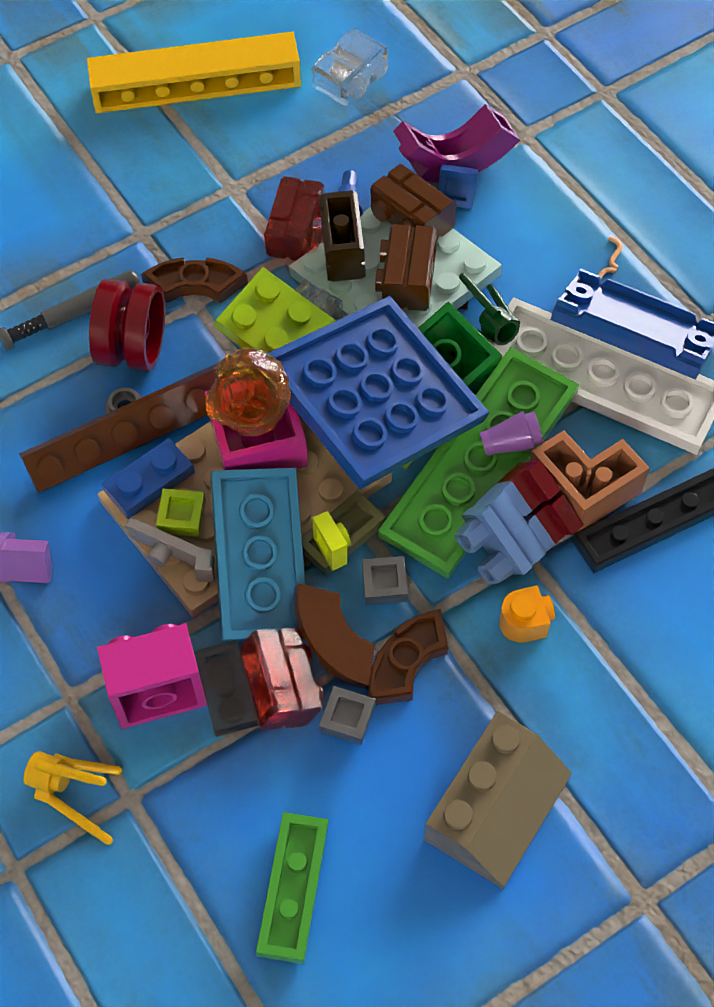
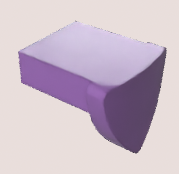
(24, 560)

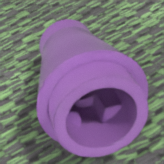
(513, 435)

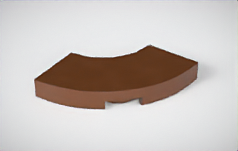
(196, 277)
(330, 637)
(404, 655)

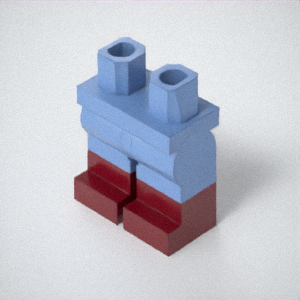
(517, 522)

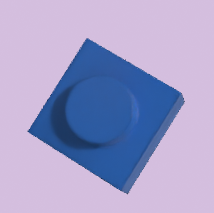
(458, 184)

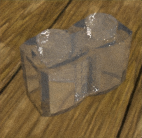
(350, 67)

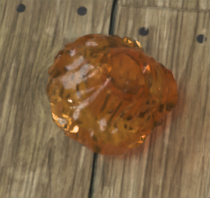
(248, 392)

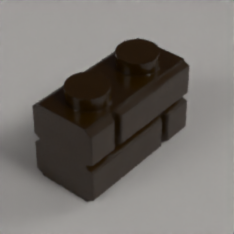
(342, 236)

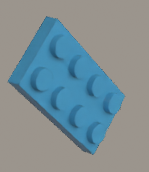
(256, 549)

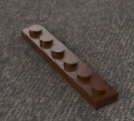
(118, 431)

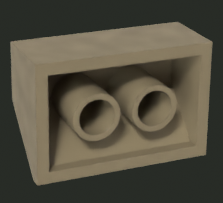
(497, 800)

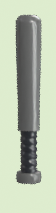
(60, 313)

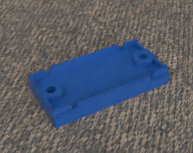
(636, 323)

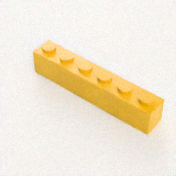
(194, 72)

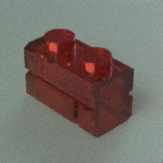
(294, 219)
(281, 678)

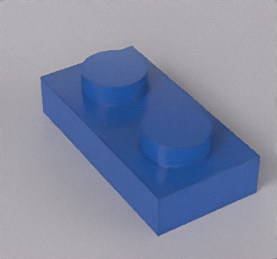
(145, 478)

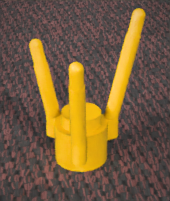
(53, 774)

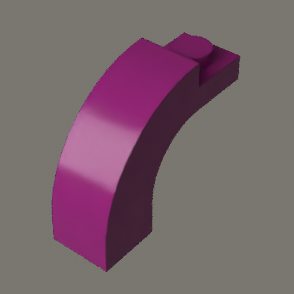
(473, 145)

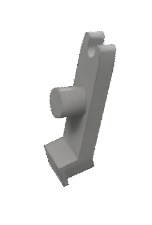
(167, 545)

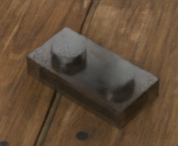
(226, 688)

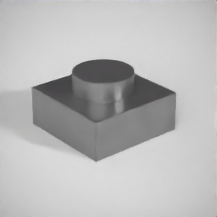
(384, 580)
(347, 715)

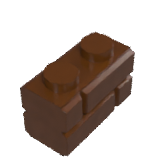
(411, 201)
(408, 266)

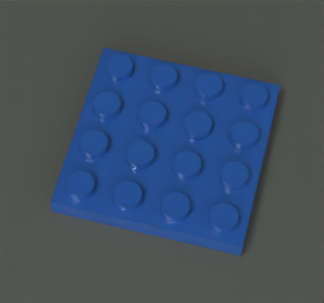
(376, 391)

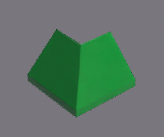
(461, 346)

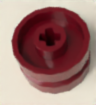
(127, 324)

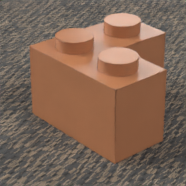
(595, 484)

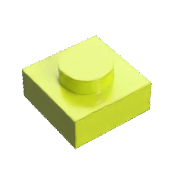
(331, 539)

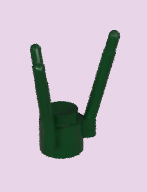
(497, 322)

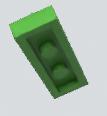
(292, 888)

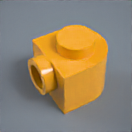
(526, 615)

